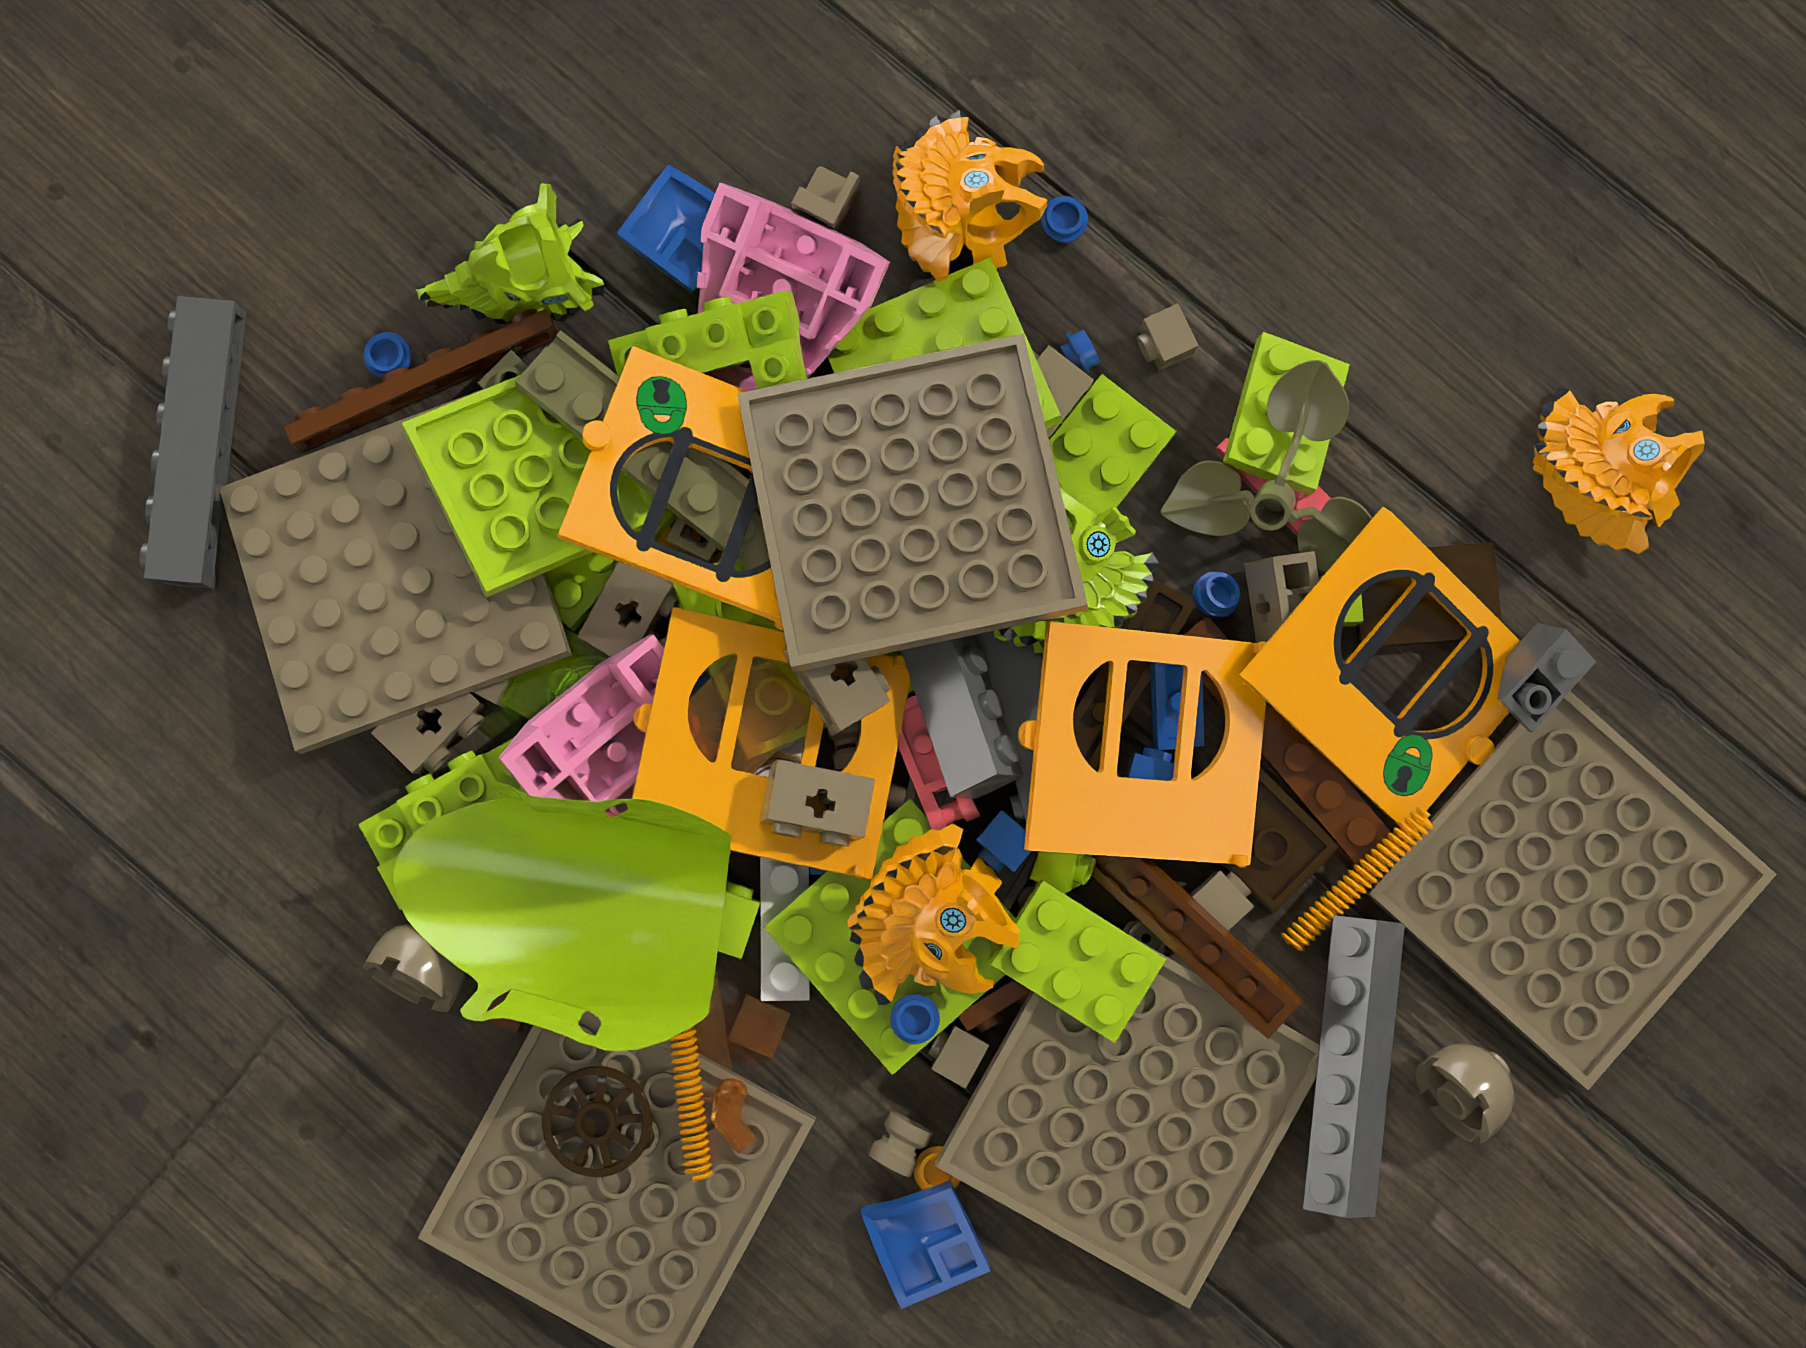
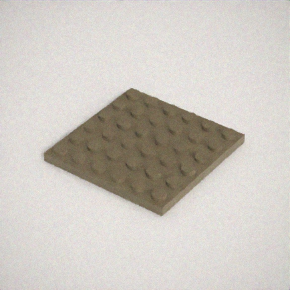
(910, 503)
(371, 593)
(1572, 887)
(1138, 1140)
(624, 1252)

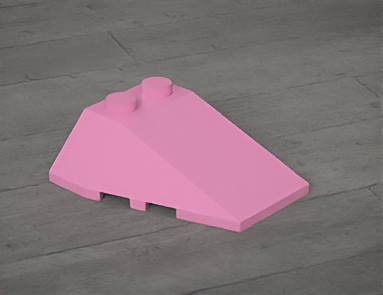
(765, 249)
(587, 736)

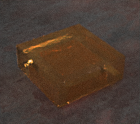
(759, 1026)

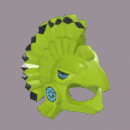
(520, 269)
(1111, 579)

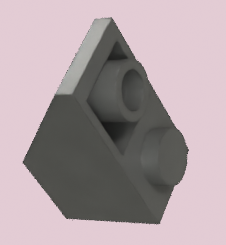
(1541, 673)

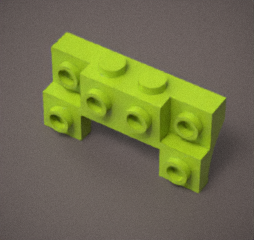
(726, 336)
(432, 798)

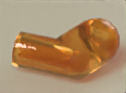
(727, 1113)

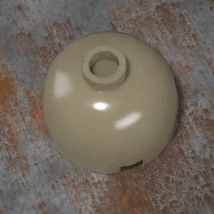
(414, 968)
(1470, 1088)

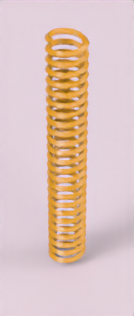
(1362, 877)
(692, 1066)

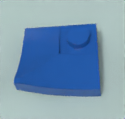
(669, 226)
(925, 1243)

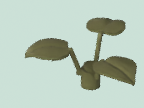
(1210, 494)

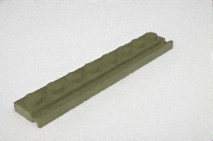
(707, 489)

